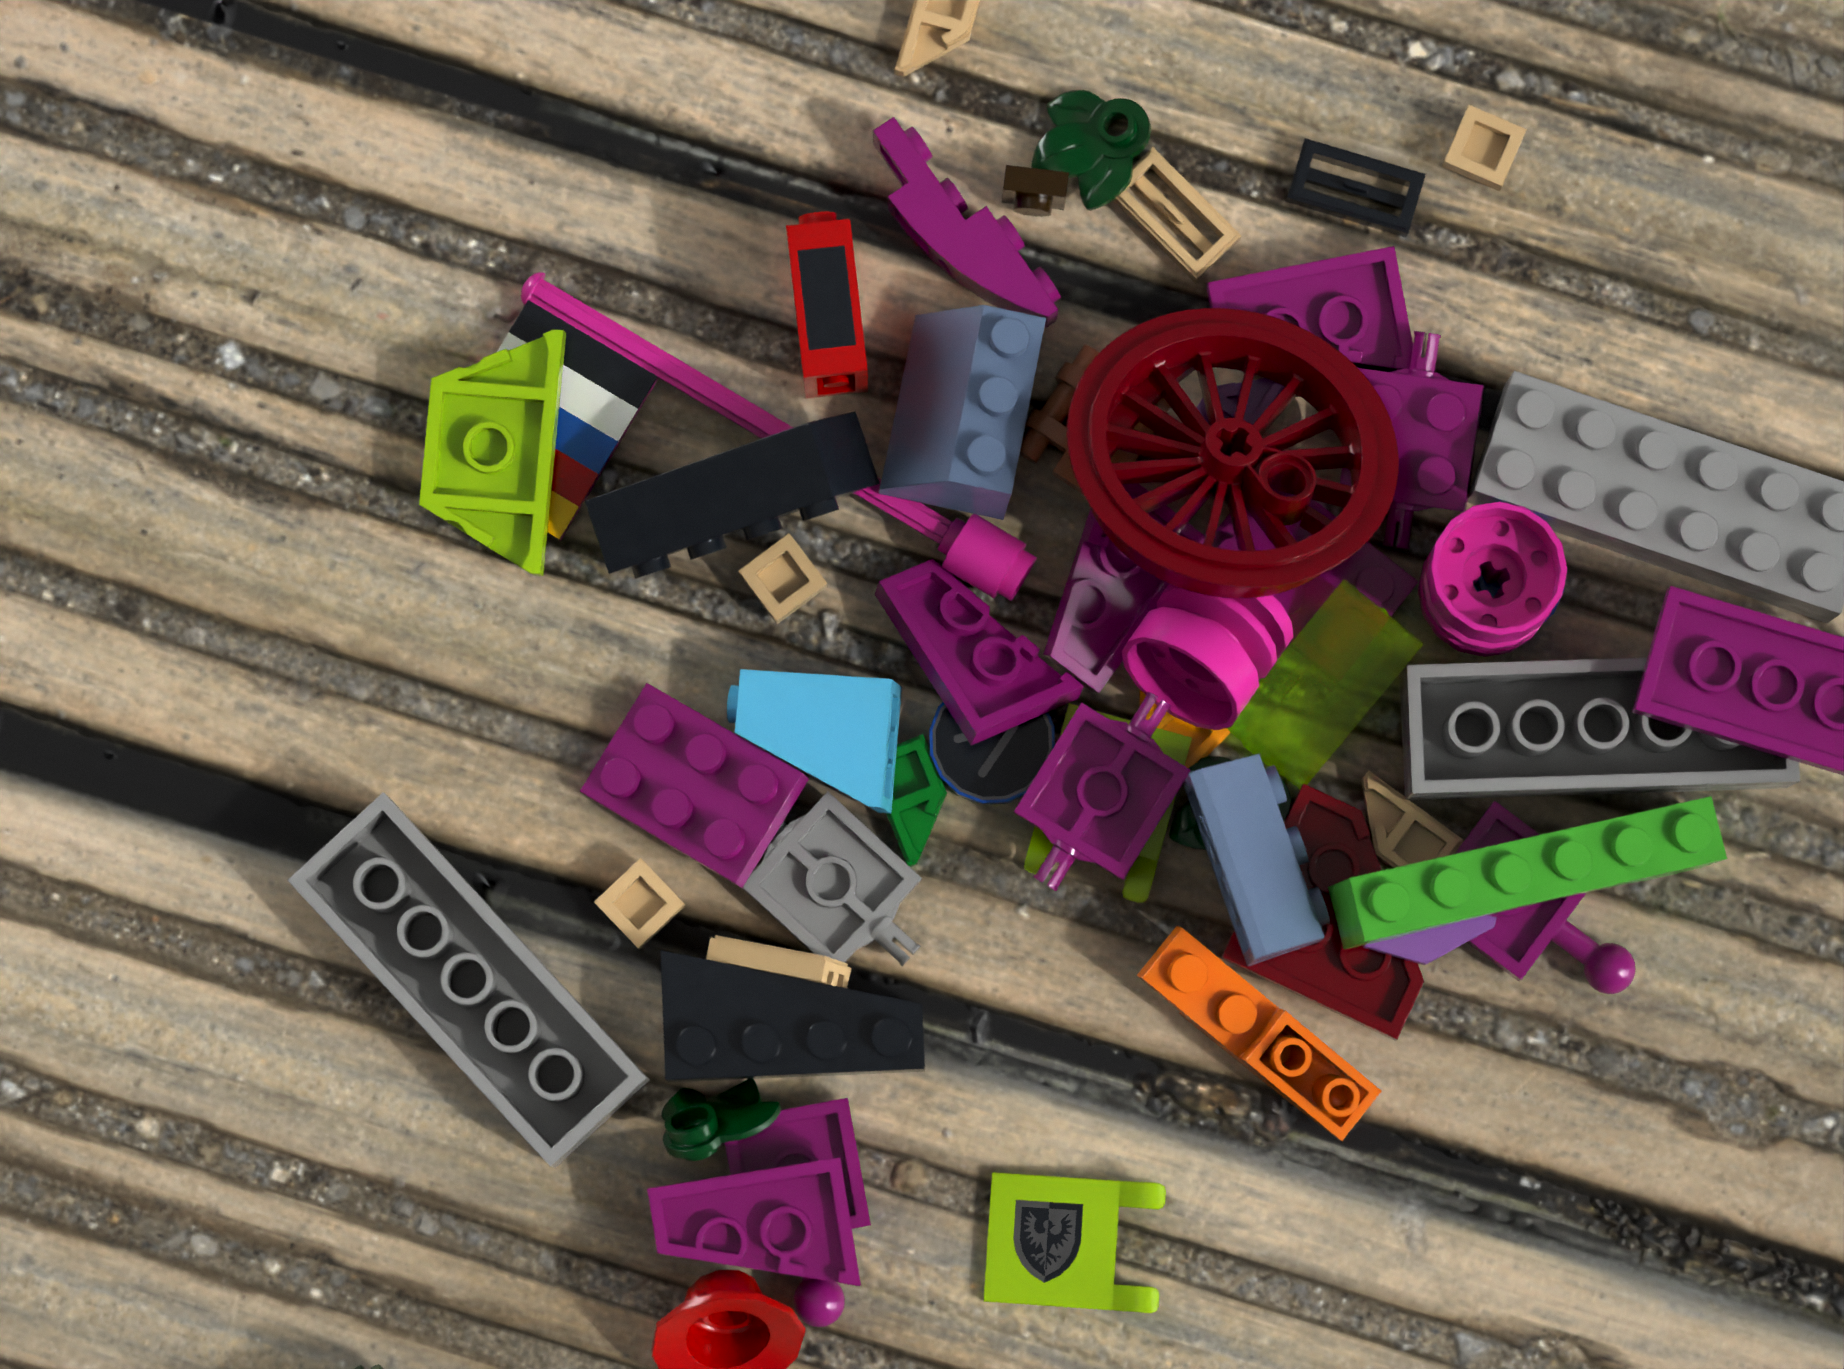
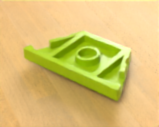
(495, 448)

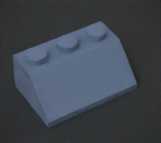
(963, 409)
(1256, 858)

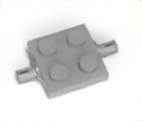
(834, 884)

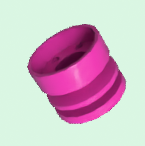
(1507, 548)
(1206, 653)

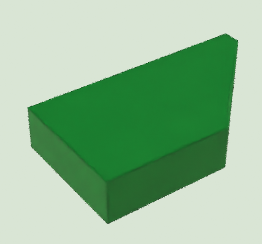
(916, 798)

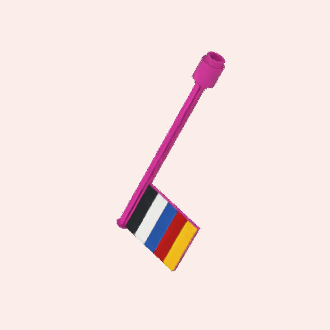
(611, 376)

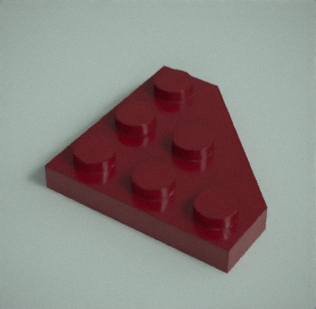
(1353, 981)

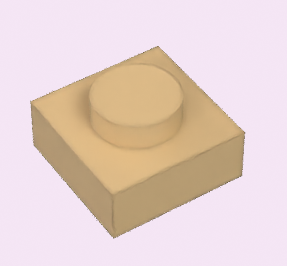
(1484, 147)
(783, 578)
(639, 903)

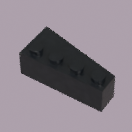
(732, 493)
(769, 1025)

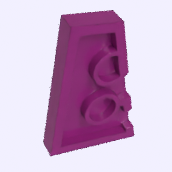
(1104, 602)
(970, 658)

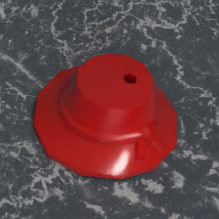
(727, 1327)

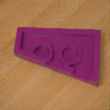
(1344, 300)
(762, 1220)

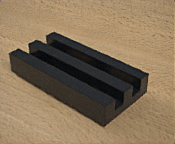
(1351, 211)

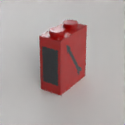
(827, 305)

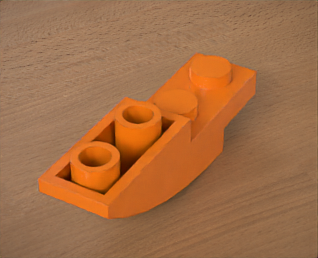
(1258, 1033)

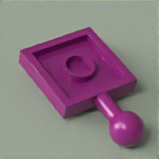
(1526, 931)
(800, 1137)

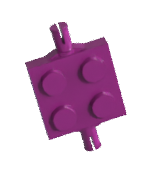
(1434, 435)
(1102, 791)

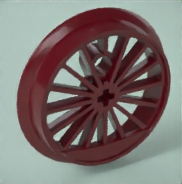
(1229, 453)

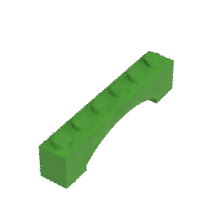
(1526, 872)

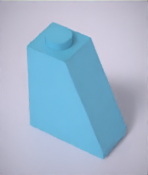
(825, 726)

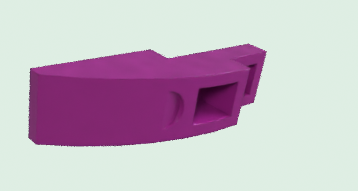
(973, 251)

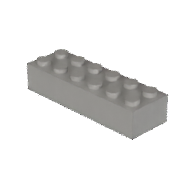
(1667, 496)
(1558, 734)
(468, 980)

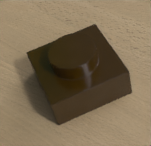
(1034, 190)

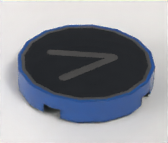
(992, 769)

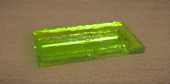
(1324, 684)

